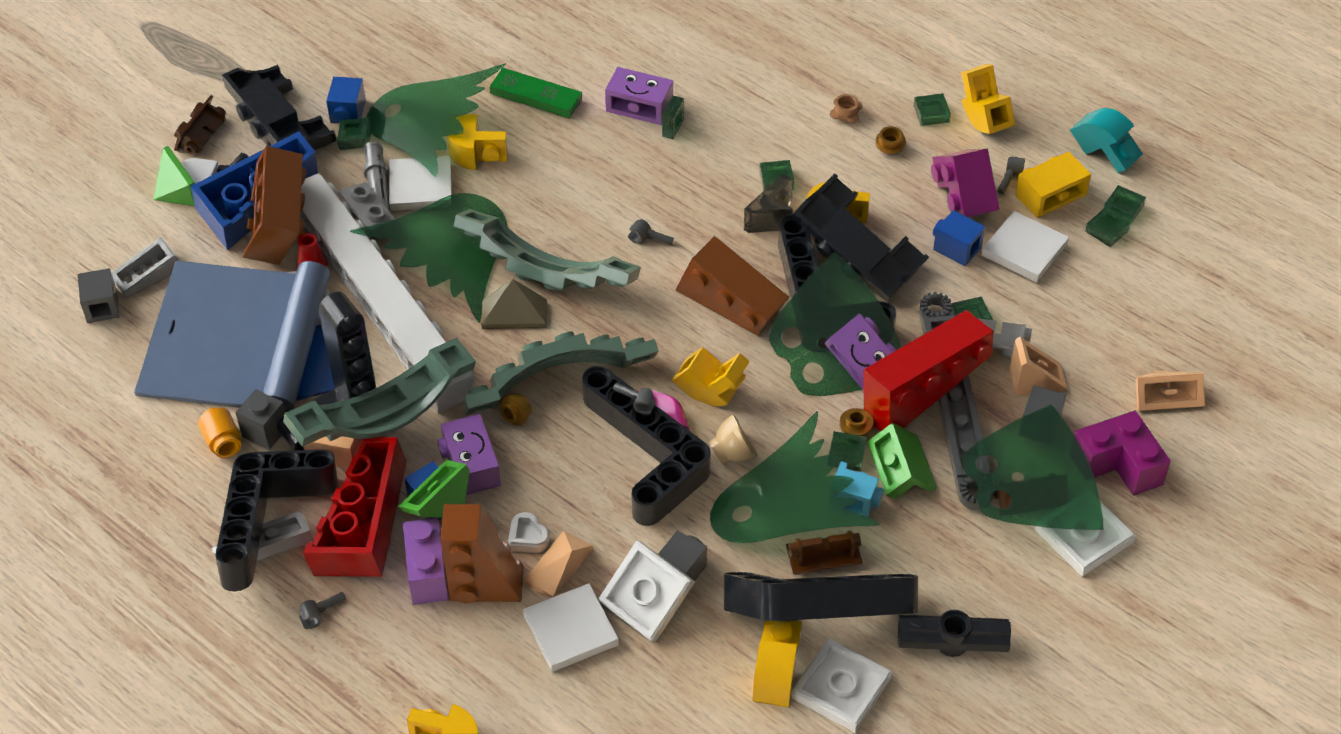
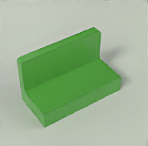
(900, 461)

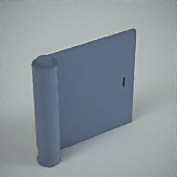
(233, 334)

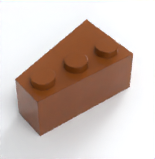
(276, 206)
(731, 287)
(476, 558)

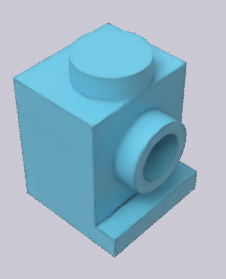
(862, 489)

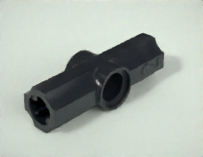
(974, 633)

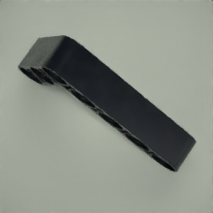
(800, 262)
(347, 355)
(681, 454)
(252, 482)
(819, 597)

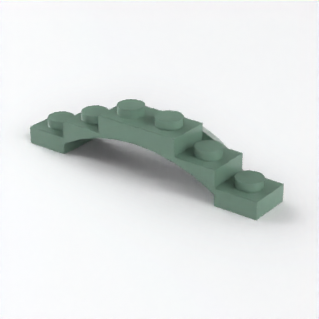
(534, 264)
(564, 350)
(386, 406)

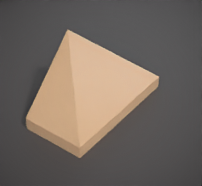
(1170, 390)
(558, 565)

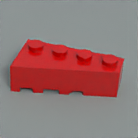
(925, 370)
(361, 519)

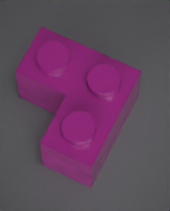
(969, 181)
(1128, 448)

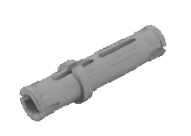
(376, 171)

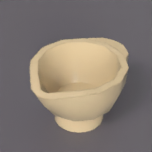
(732, 442)

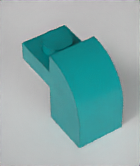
(1108, 131)

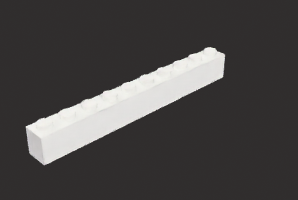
(375, 283)

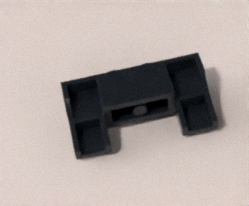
(268, 111)
(840, 232)

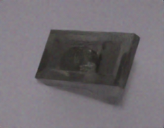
(769, 207)

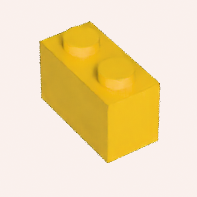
(1052, 184)

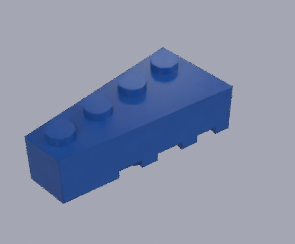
(226, 196)

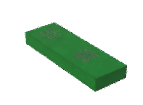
(536, 92)

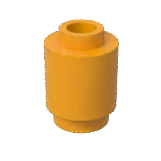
(220, 432)

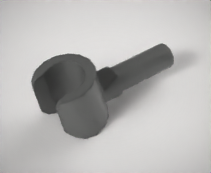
(1014, 166)
(642, 229)
(643, 399)
(310, 610)

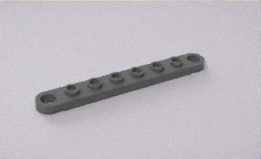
(956, 409)

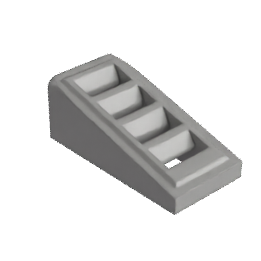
(150, 255)

